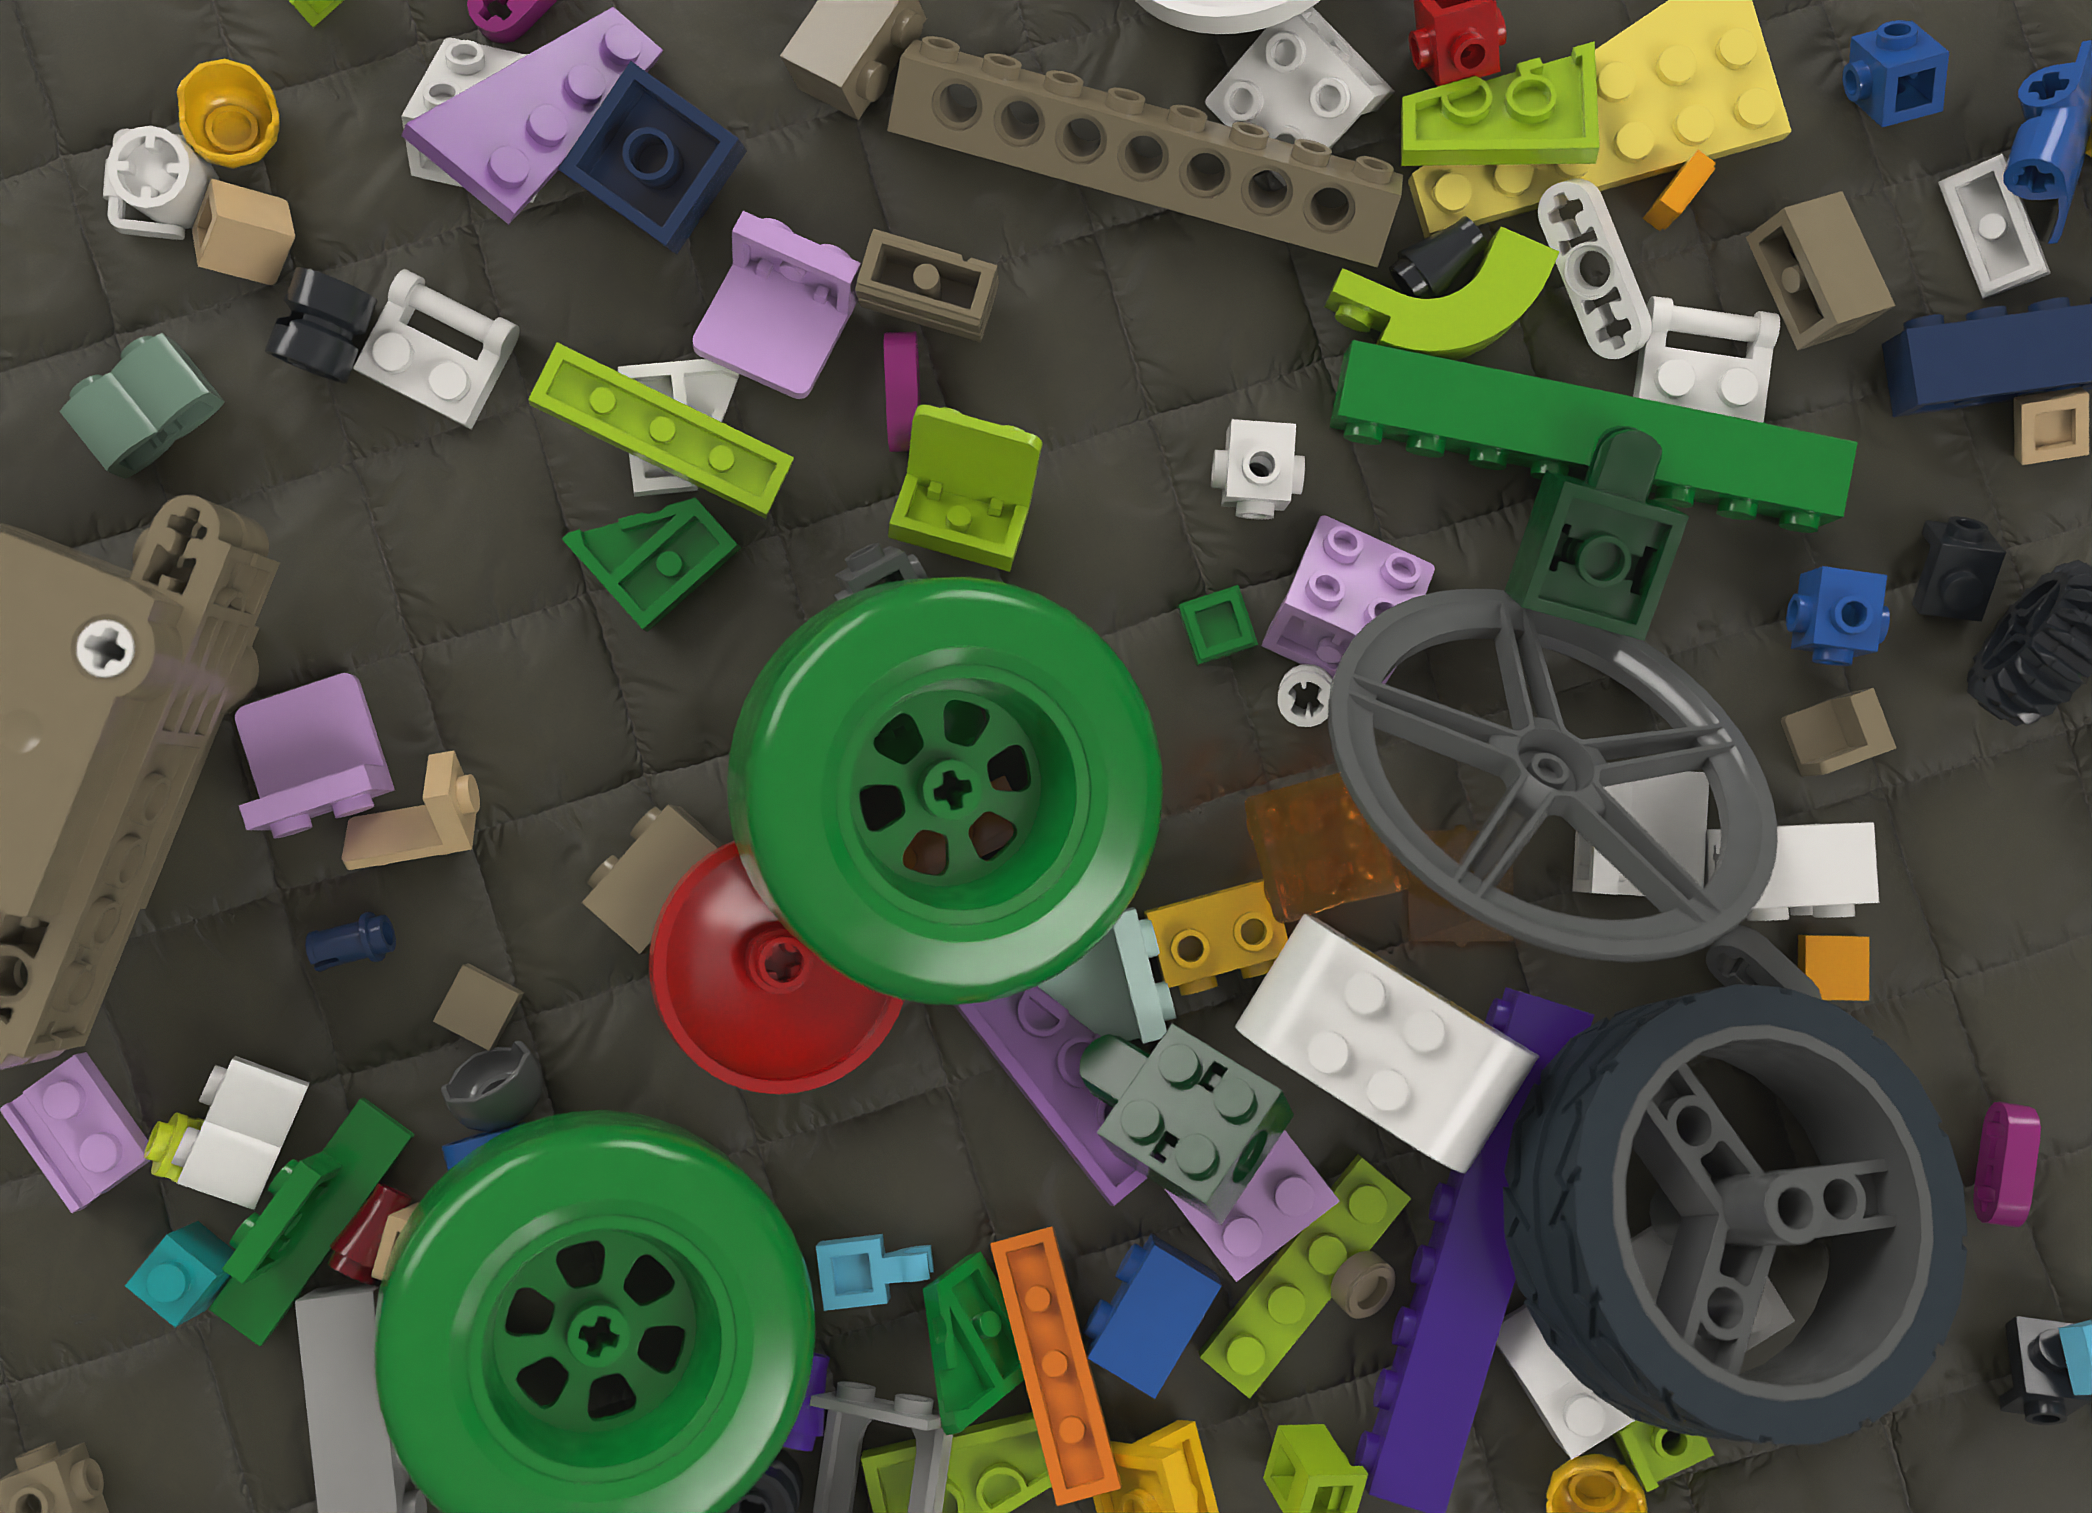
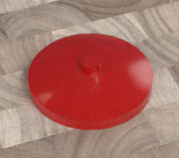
(750, 994)

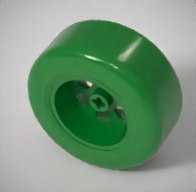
(1078, 823)
(496, 1227)

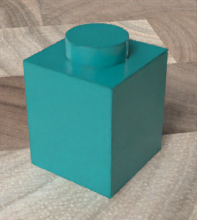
(183, 1273)

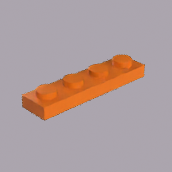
(1055, 1366)

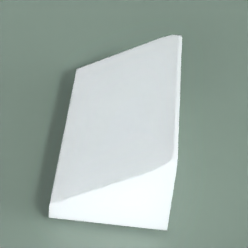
(1993, 228)

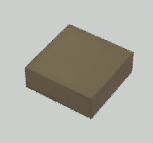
(478, 1006)

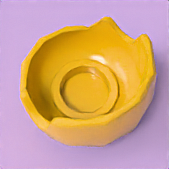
(228, 113)
(1595, 1486)

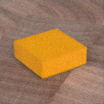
(1680, 191)
(1836, 965)

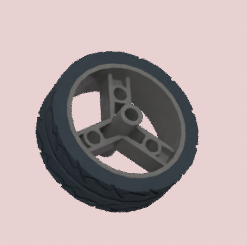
(1881, 1192)

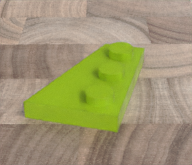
(1514, 119)
(989, 1469)

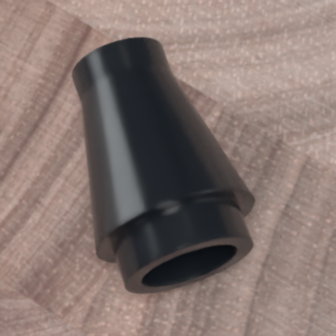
(1436, 262)

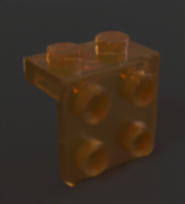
(1318, 849)

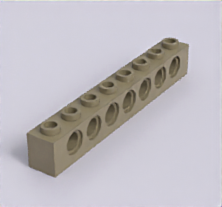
(928, 113)

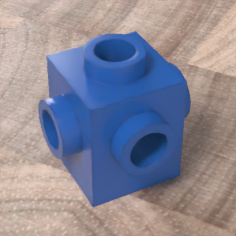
(1896, 73)
(1838, 614)

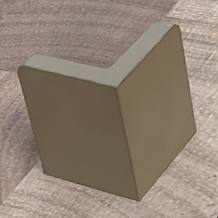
(1838, 733)

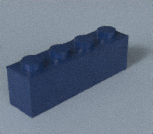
(1988, 357)

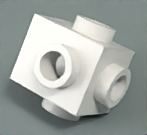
(1262, 446)

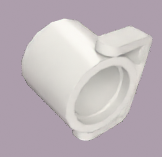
(158, 178)

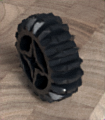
(2037, 648)

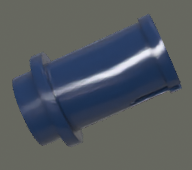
(351, 942)

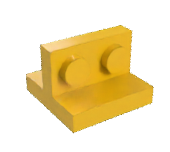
(1161, 1474)

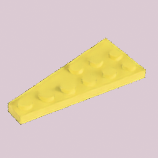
(1665, 88)

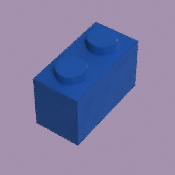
(1150, 1314)

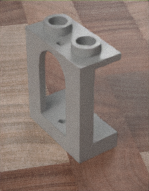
(848, 1415)

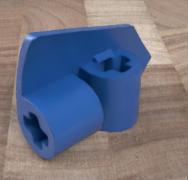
(2053, 139)

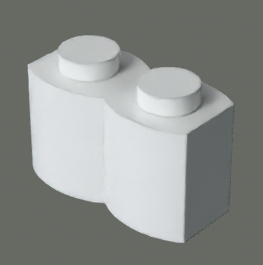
(241, 1132)

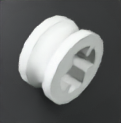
(1286, 695)

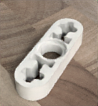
(1596, 218)

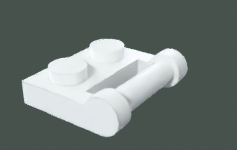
(427, 368)
(1703, 379)

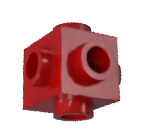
(1457, 39)

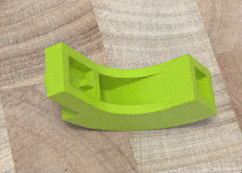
(1457, 324)

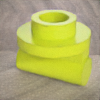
(164, 1143)

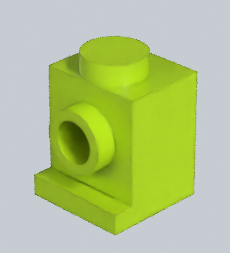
(1653, 1460)
(1312, 1472)

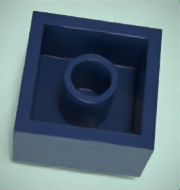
(653, 157)

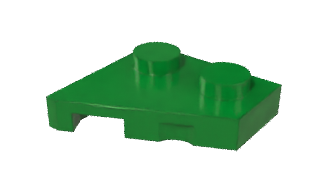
(654, 557)
(969, 1342)

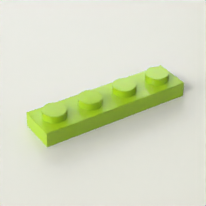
(660, 430)
(1300, 1278)

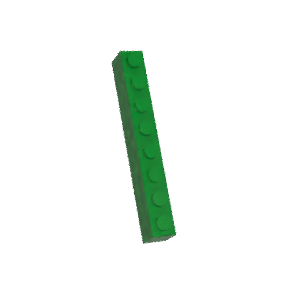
(1556, 427)

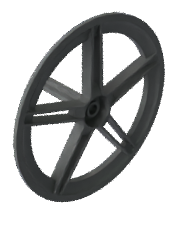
(1555, 774)

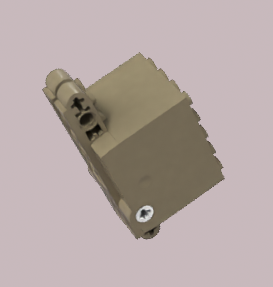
(102, 738)

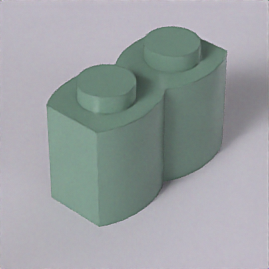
(141, 405)

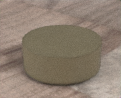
(1363, 1284)

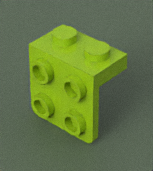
(966, 487)

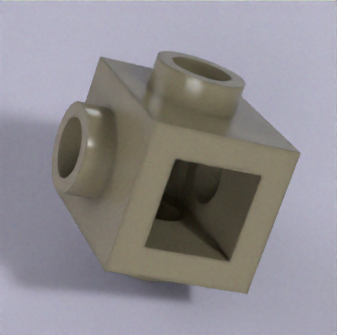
(54, 1482)

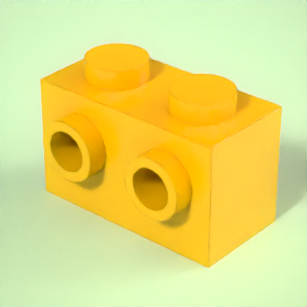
(1216, 936)

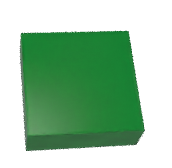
(1217, 625)

